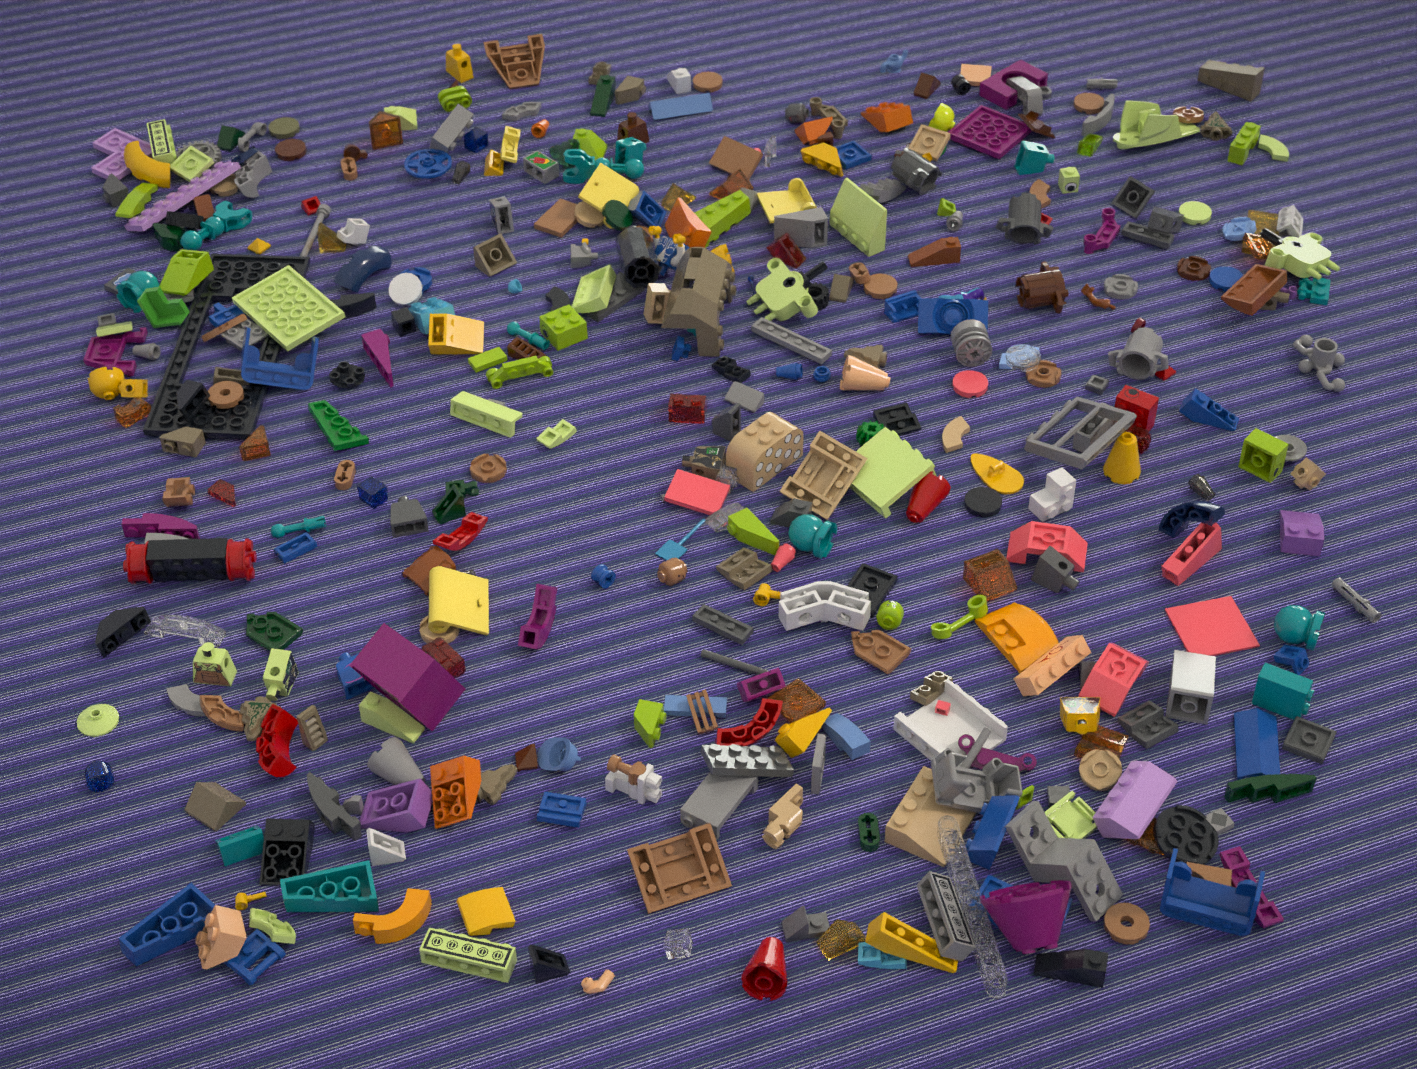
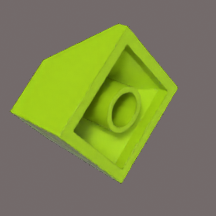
(590, 143)

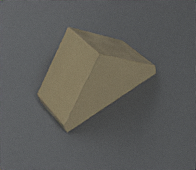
(841, 288)

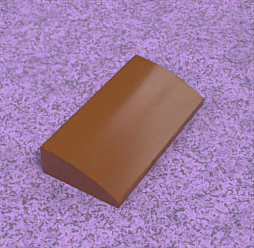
(1255, 288)

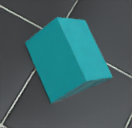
(241, 845)

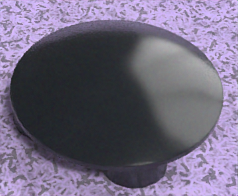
(347, 375)

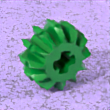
(867, 431)

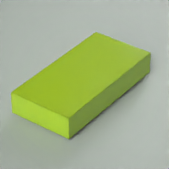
(487, 359)

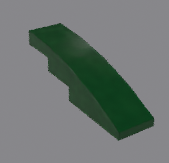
(1277, 786)

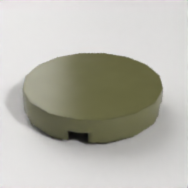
(284, 127)

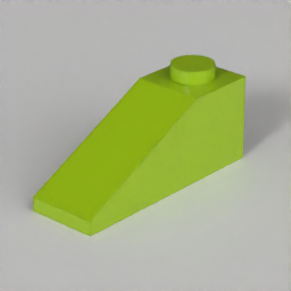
(752, 531)

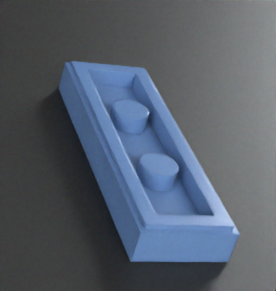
(678, 706)

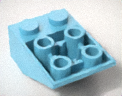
(422, 312)

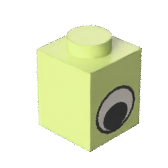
(1068, 180)

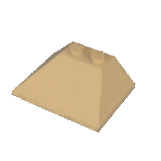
(824, 475)

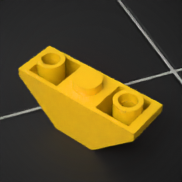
(823, 157)

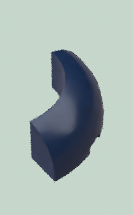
(362, 266)
(1196, 511)

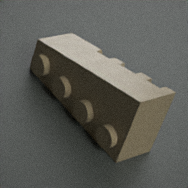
(1232, 78)

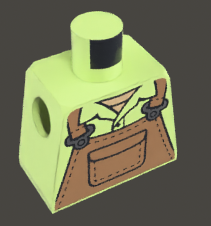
(213, 666)

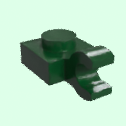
(465, 488)

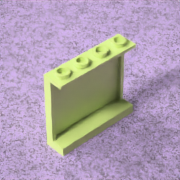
(889, 470)

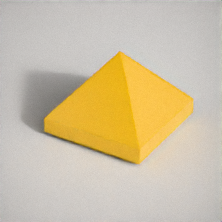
(258, 246)

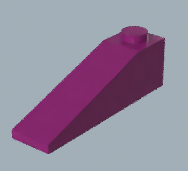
(376, 346)

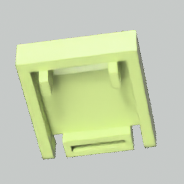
(1071, 818)

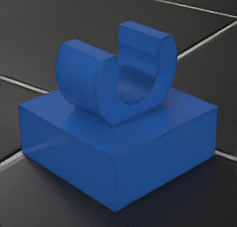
(679, 349)

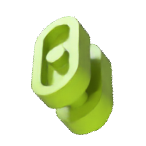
(453, 96)

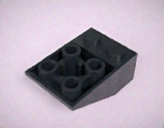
(286, 849)

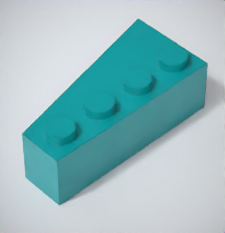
(332, 890)

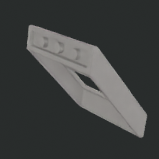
(1054, 452)

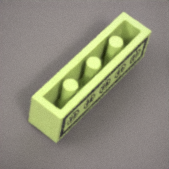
(161, 141)
(468, 954)

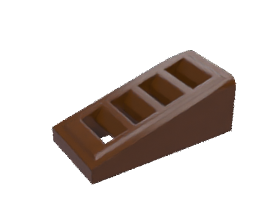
(518, 345)

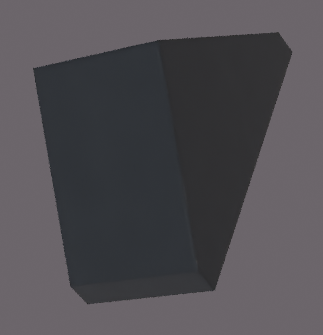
(547, 964)

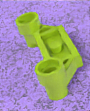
(518, 369)

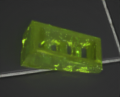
(1089, 144)

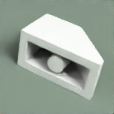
(680, 80)

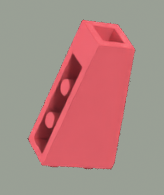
(1193, 553)

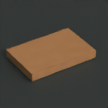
(734, 156)
(558, 218)

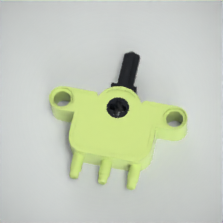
(1299, 255)
(786, 291)

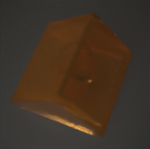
(385, 130)
(731, 184)

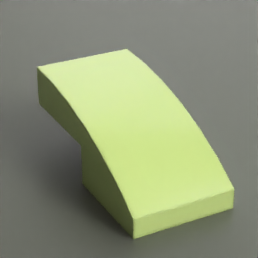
(557, 435)

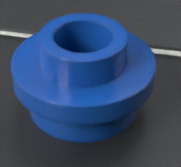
(821, 374)

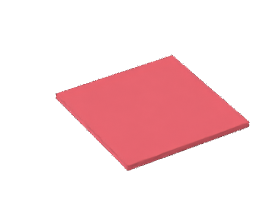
(1212, 627)

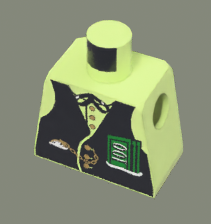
(279, 674)

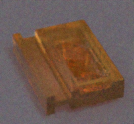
(1257, 245)

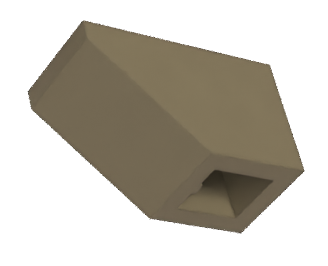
(183, 441)

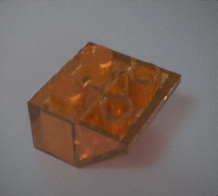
(989, 575)

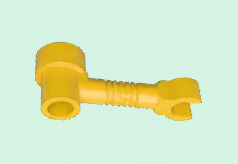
(763, 595)

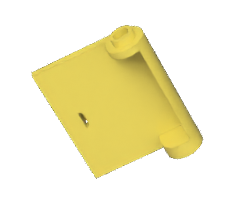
(610, 187)
(788, 201)
(457, 601)

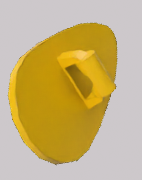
(997, 474)

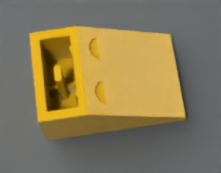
(455, 335)

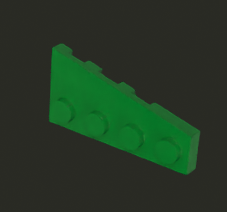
(336, 428)

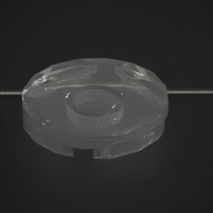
(1023, 357)

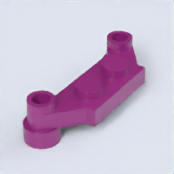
(1105, 234)
(986, 755)

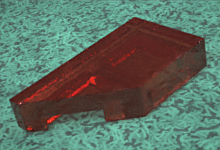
(223, 491)

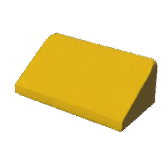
(493, 164)

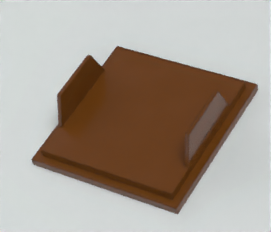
(1036, 125)

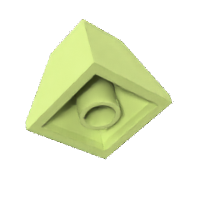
(407, 116)

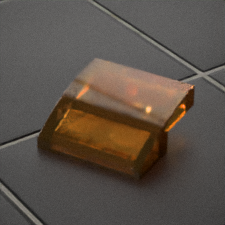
(1102, 739)

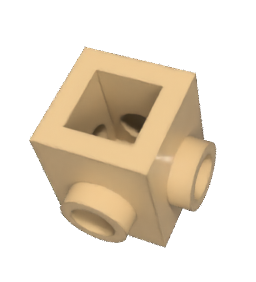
(1307, 474)

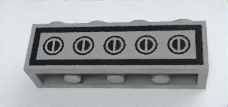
(945, 916)

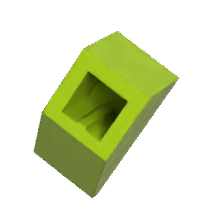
(648, 720)

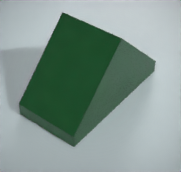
(229, 138)
(450, 506)

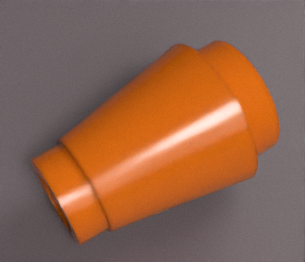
(540, 128)

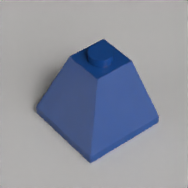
(647, 210)

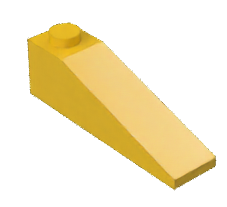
(906, 942)

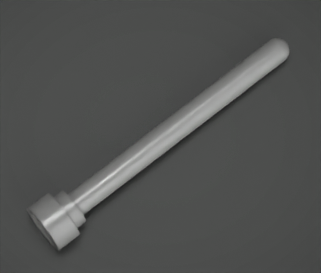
(323, 212)

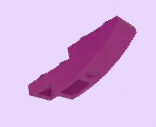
(159, 524)

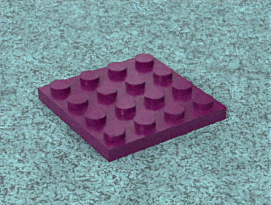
(989, 131)

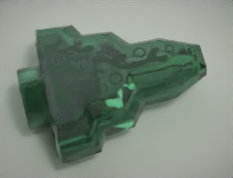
(557, 152)

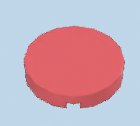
(970, 384)

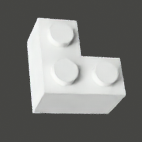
(1055, 497)

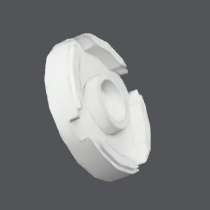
(405, 289)

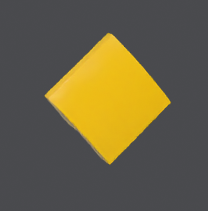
(485, 911)

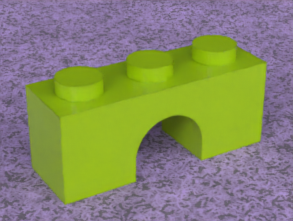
(1243, 142)

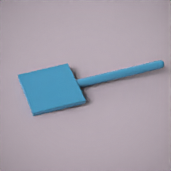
(675, 550)

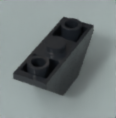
(120, 627)

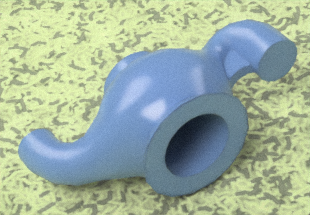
(894, 63)

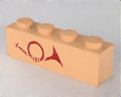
(1052, 665)

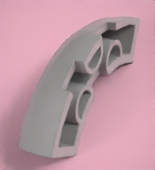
(251, 174)

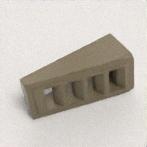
(226, 374)
(311, 731)

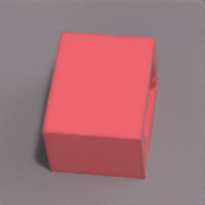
(942, 707)

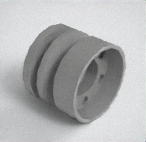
(971, 343)

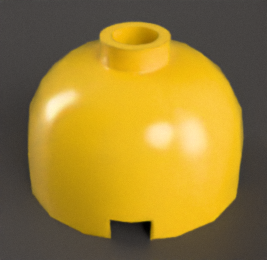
(105, 382)

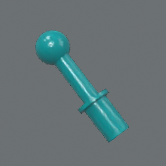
(513, 328)
(279, 530)

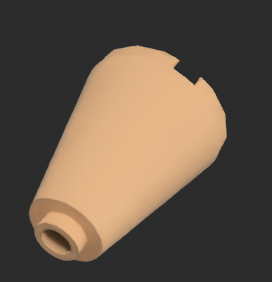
(862, 376)

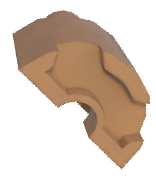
(178, 492)

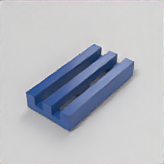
(295, 547)

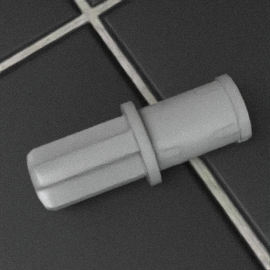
(1101, 83)

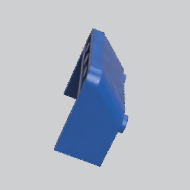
(274, 374)
(1210, 902)

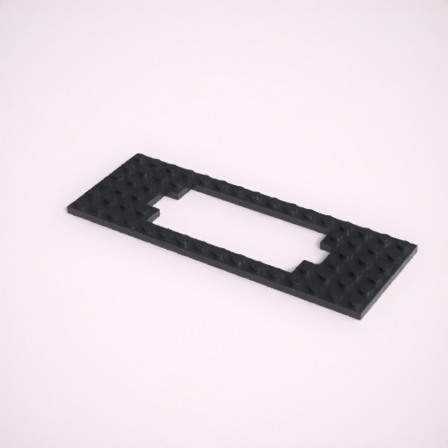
(230, 276)

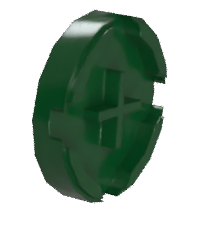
(617, 214)

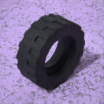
(184, 220)

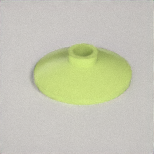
(97, 720)

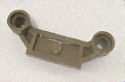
(839, 121)

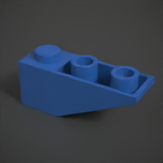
(1206, 411)

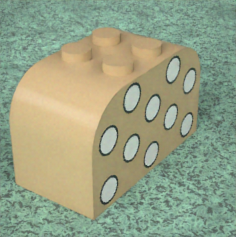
(764, 450)

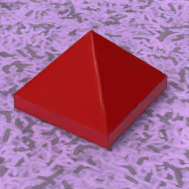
(1165, 374)

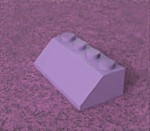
(1133, 801)

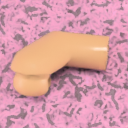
(596, 986)

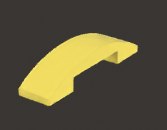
(510, 144)

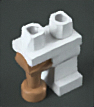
(635, 780)

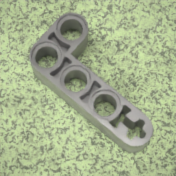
(1028, 93)

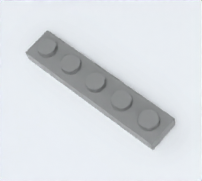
(791, 340)

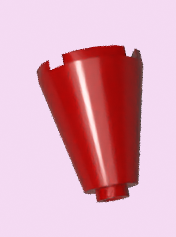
(926, 496)
(766, 971)

